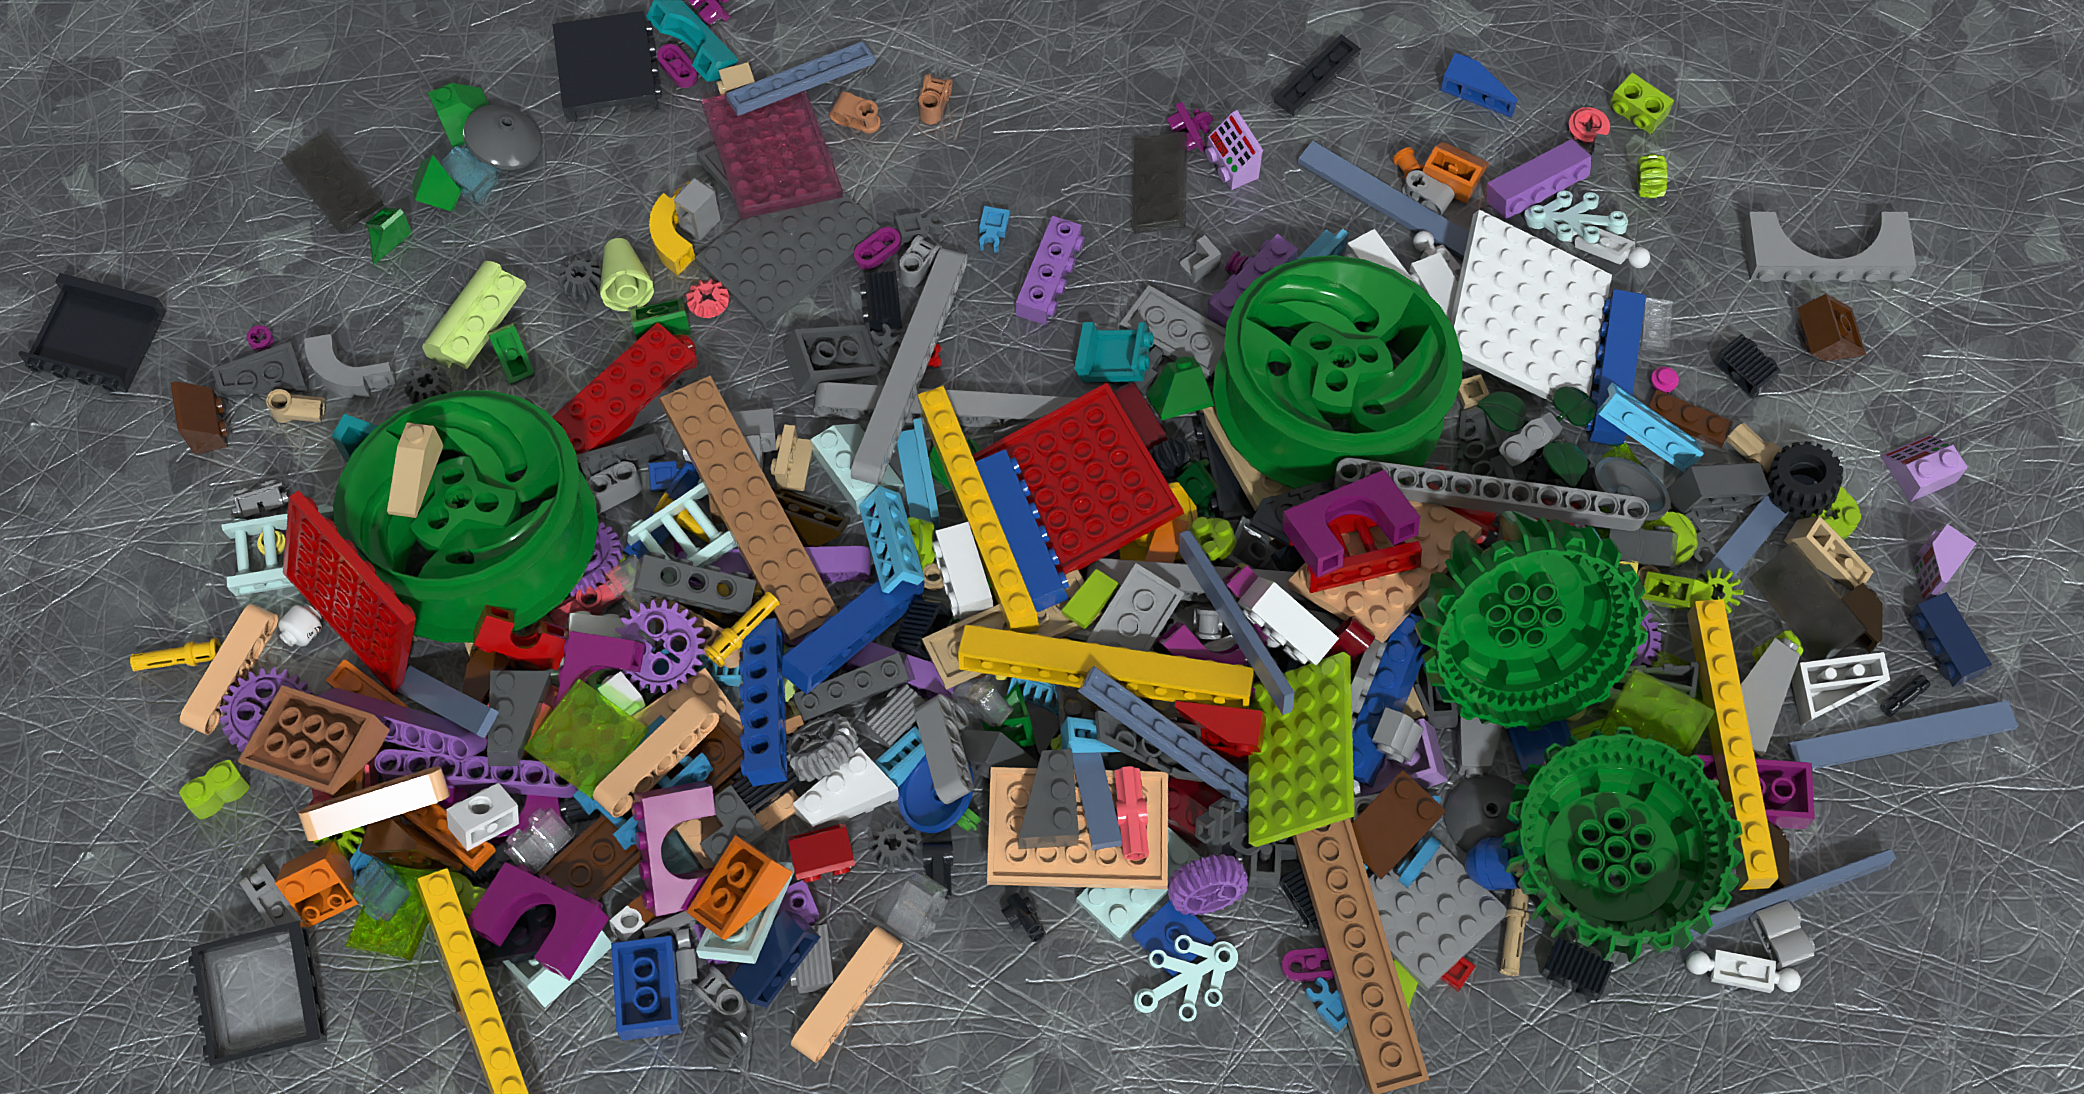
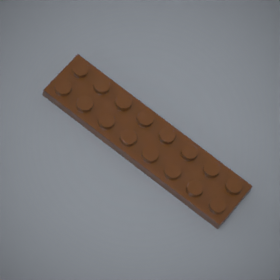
(596, 858)

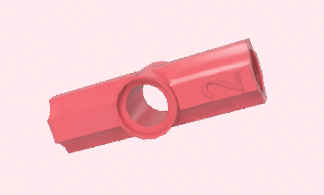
(577, 603)
(1131, 813)

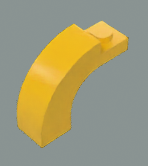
(669, 246)

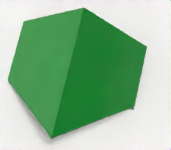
(435, 186)
(386, 231)
(1018, 723)

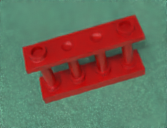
(1366, 565)

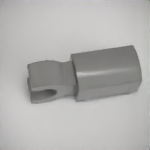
(686, 958)

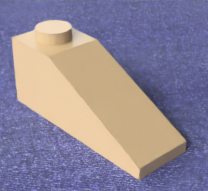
(413, 468)
(1829, 552)

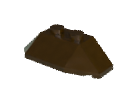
(811, 519)

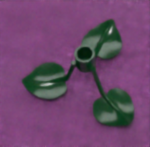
(1565, 460)

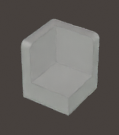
(1202, 261)

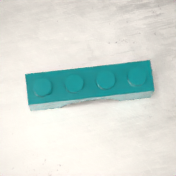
(679, 21)

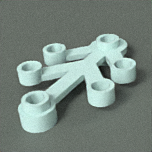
(1573, 219)
(1190, 975)

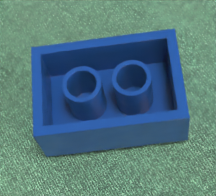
(646, 988)

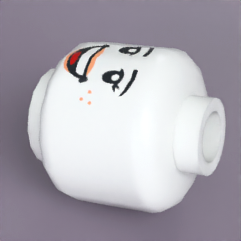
(300, 625)

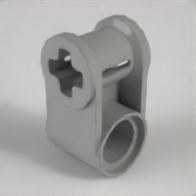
(1428, 192)
(920, 258)
(1206, 623)
(717, 992)

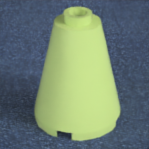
(624, 277)

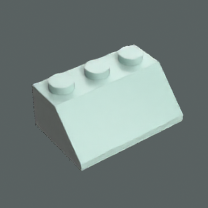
(836, 452)
(546, 985)

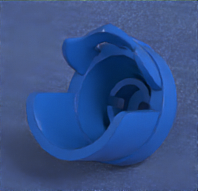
(1486, 865)

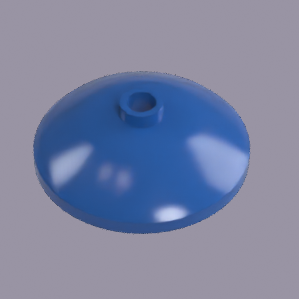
(923, 807)

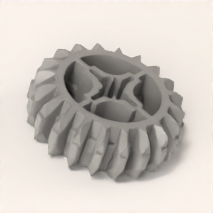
(821, 746)

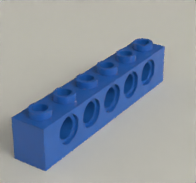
(763, 657)

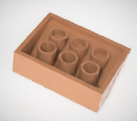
(313, 740)

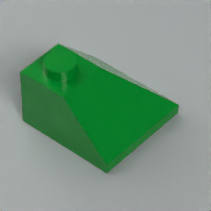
(453, 106)
(1180, 389)

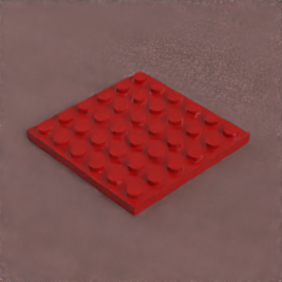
(1089, 478)
(347, 592)

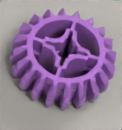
(1207, 884)

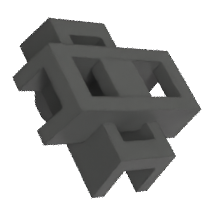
(1223, 828)

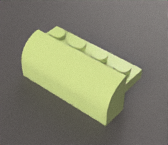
(473, 315)

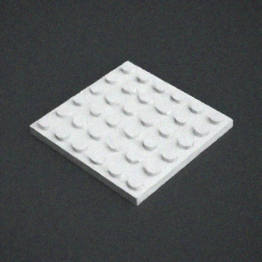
(1528, 309)

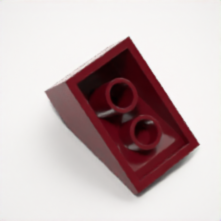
(1187, 802)

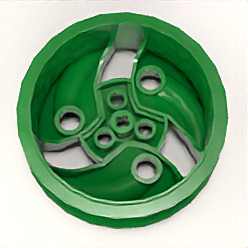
(1345, 322)
(474, 513)

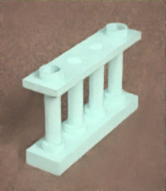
(719, 542)
(272, 577)

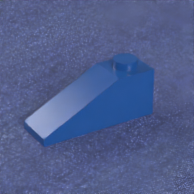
(1475, 84)

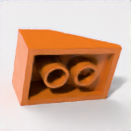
(738, 888)

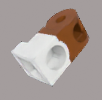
(631, 920)

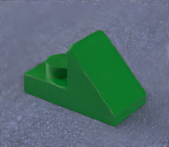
(511, 353)

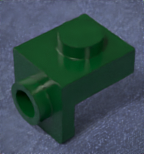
(1197, 481)

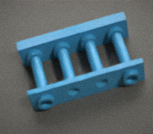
(693, 771)

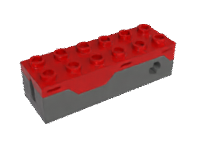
(629, 391)

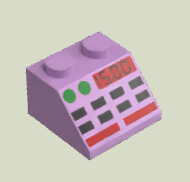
(1234, 151)
(1925, 466)
(1940, 559)

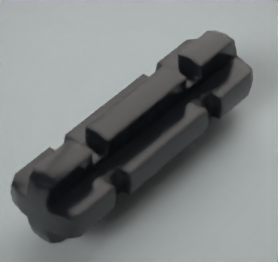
(1905, 695)

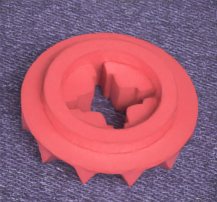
(1580, 118)
(707, 308)

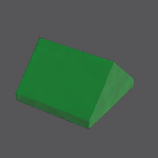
(668, 314)

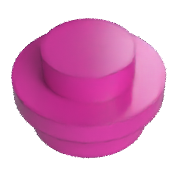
(1664, 379)

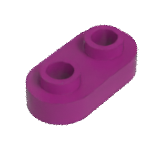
(679, 67)
(875, 248)
(1310, 965)

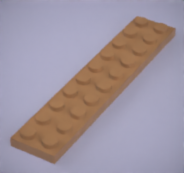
(749, 507)
(1360, 958)

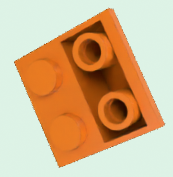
(1456, 169)
(318, 883)

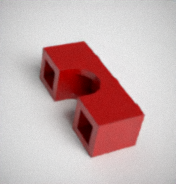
(541, 648)

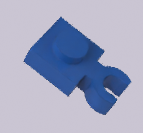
(662, 475)

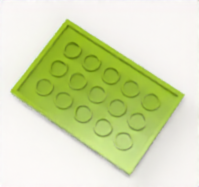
(1306, 755)

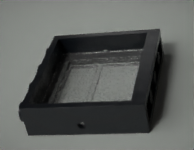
(257, 995)

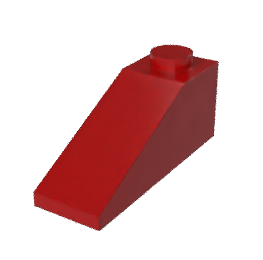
(1232, 726)

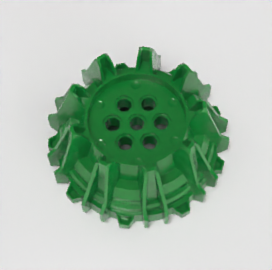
(1526, 648)
(1650, 796)

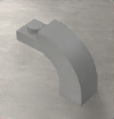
(344, 379)

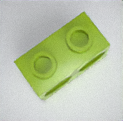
(1641, 103)

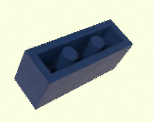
(1949, 639)
(781, 954)

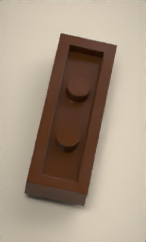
(1691, 418)

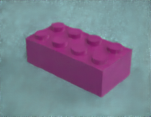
(1784, 788)

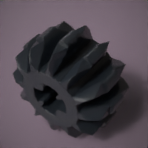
(1172, 456)

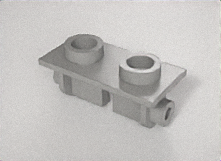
(248, 501)

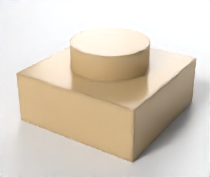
(1472, 391)

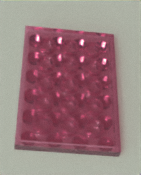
(772, 155)

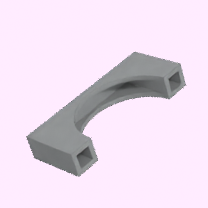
(1776, 257)

